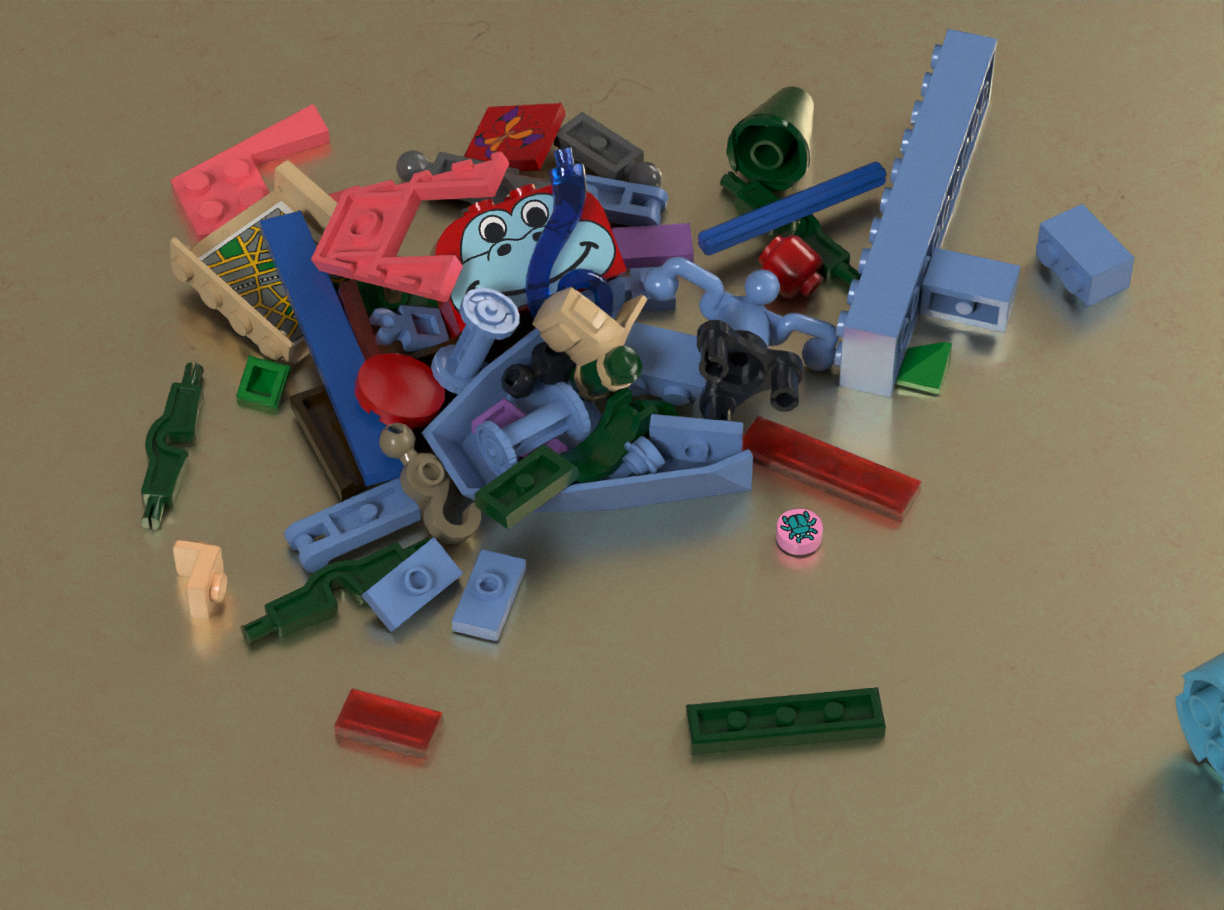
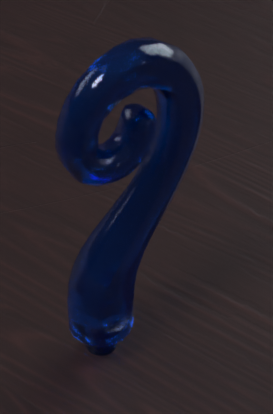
(569, 199)

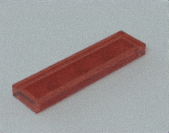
(831, 469)

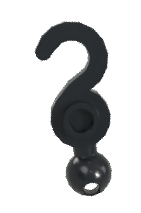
(544, 366)

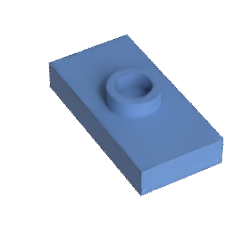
(695, 438)
(412, 584)
(489, 595)

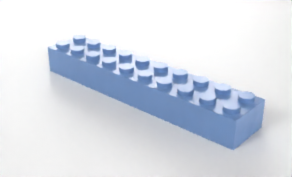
(914, 213)

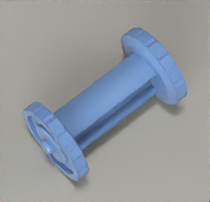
(487, 317)
(562, 414)

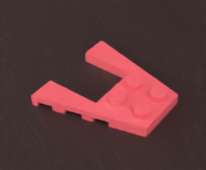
(231, 182)
(374, 220)

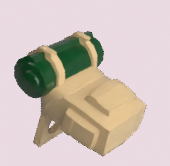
(592, 341)

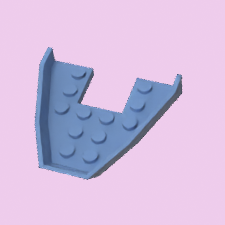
(676, 480)

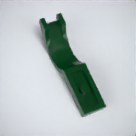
(547, 473)

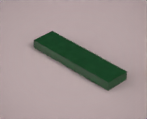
(785, 720)

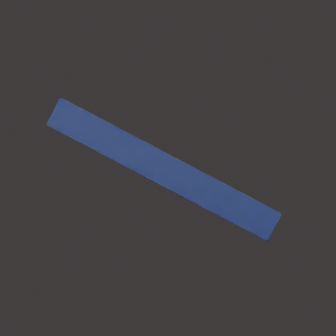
(328, 339)

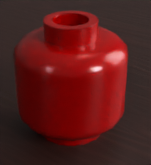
(794, 265)

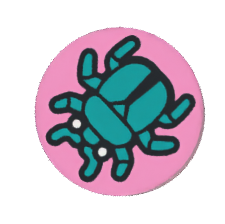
(799, 531)

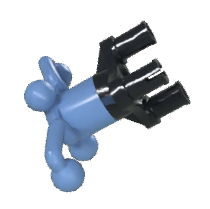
(738, 339)

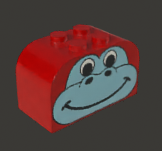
(499, 241)

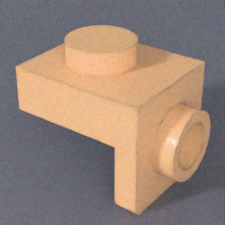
(206, 573)

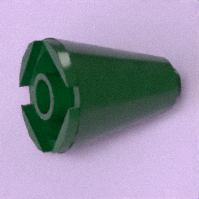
(774, 140)

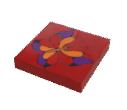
(518, 131)

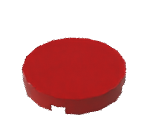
(399, 390)

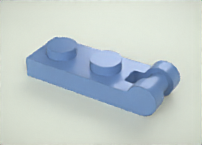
(618, 200)
(351, 524)

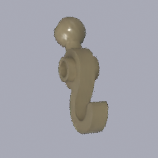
(427, 482)

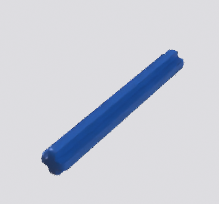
(791, 208)

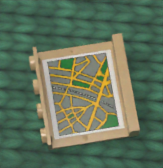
(239, 277)

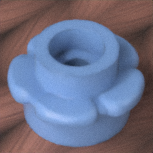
(642, 457)

